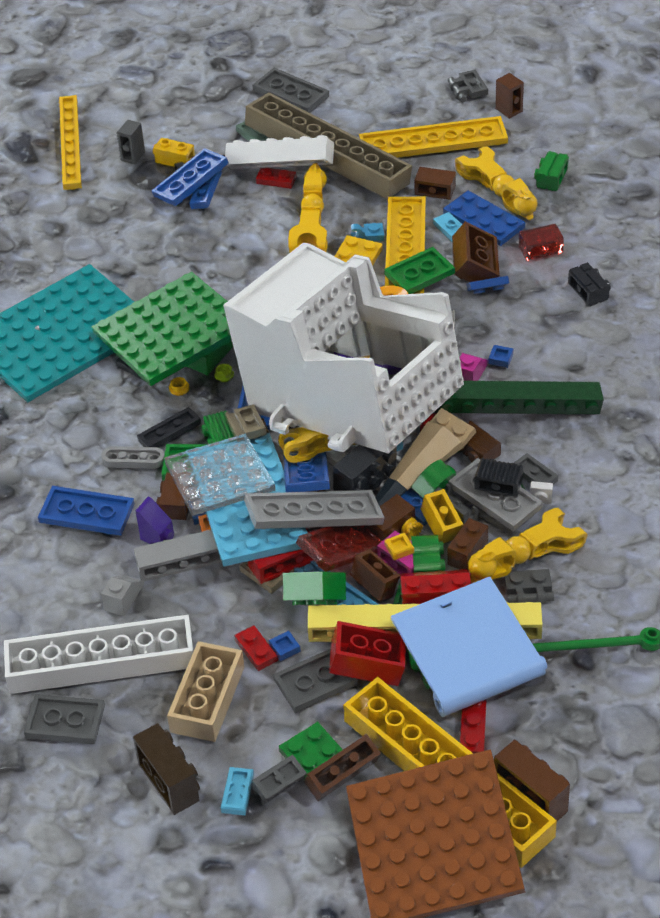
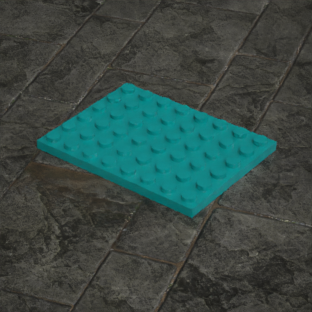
(65, 344)

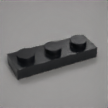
(169, 428)

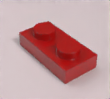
(276, 177)
(256, 648)

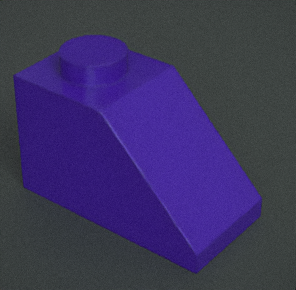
(153, 522)

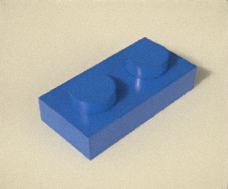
(496, 283)

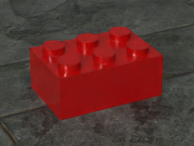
(367, 653)

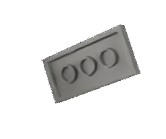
(506, 509)

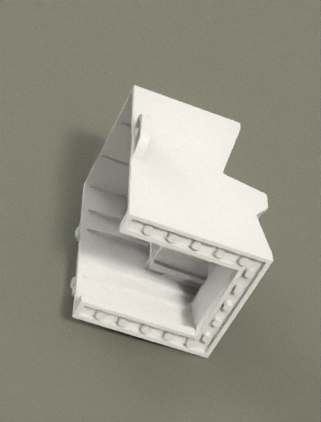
(323, 305)

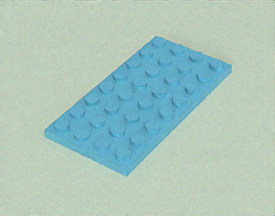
(233, 527)

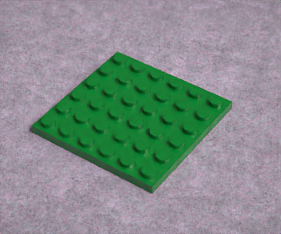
(167, 328)

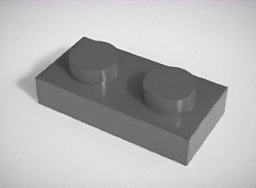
(536, 471)

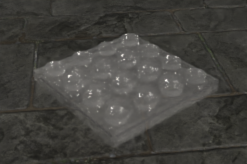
(219, 474)

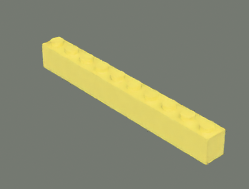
(323, 618)

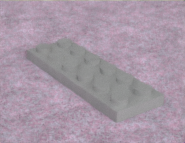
(313, 509)

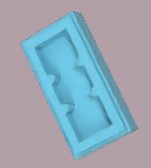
(447, 224)
(237, 791)

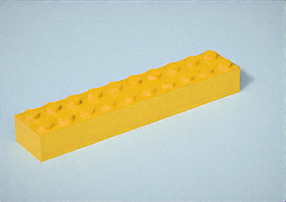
(417, 741)

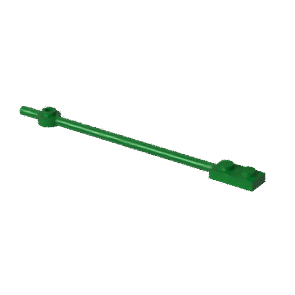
(648, 639)

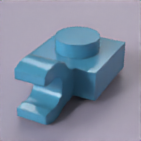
(371, 232)

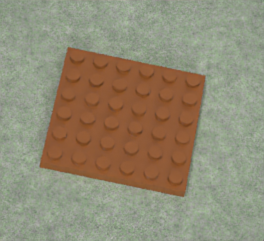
(434, 838)

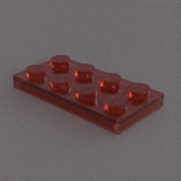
(337, 545)

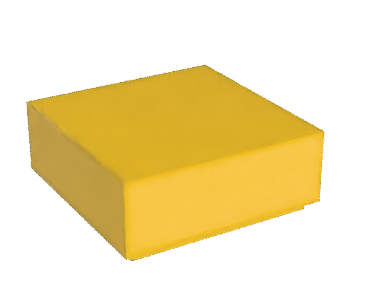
(399, 546)

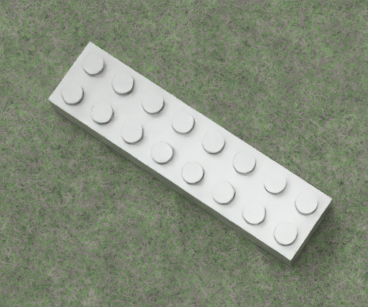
(98, 654)

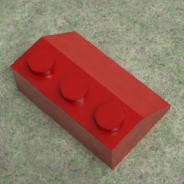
(426, 586)

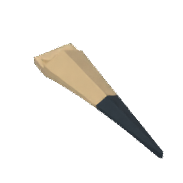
(436, 441)

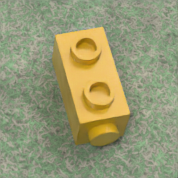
(171, 152)

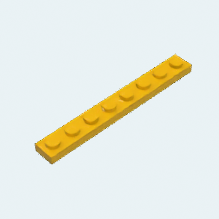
(70, 143)

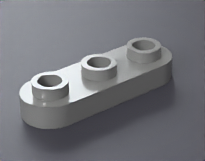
(133, 457)

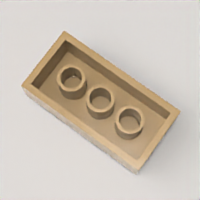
(206, 691)

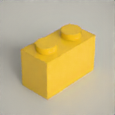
(441, 515)

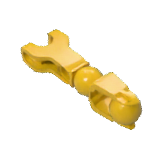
(484, 169)
(309, 228)
(306, 441)
(549, 536)

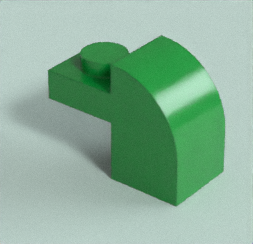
(433, 477)

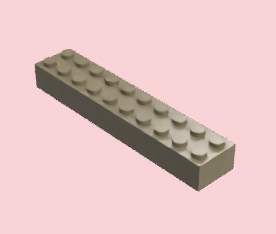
(351, 157)

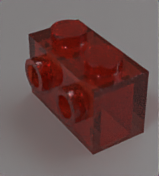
(541, 242)

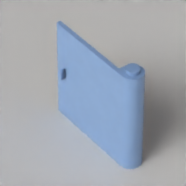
(468, 646)

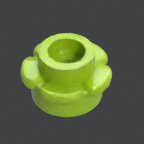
(224, 372)

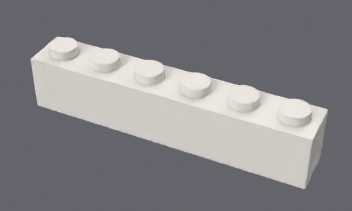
(280, 152)

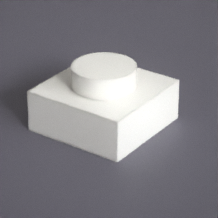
(542, 491)

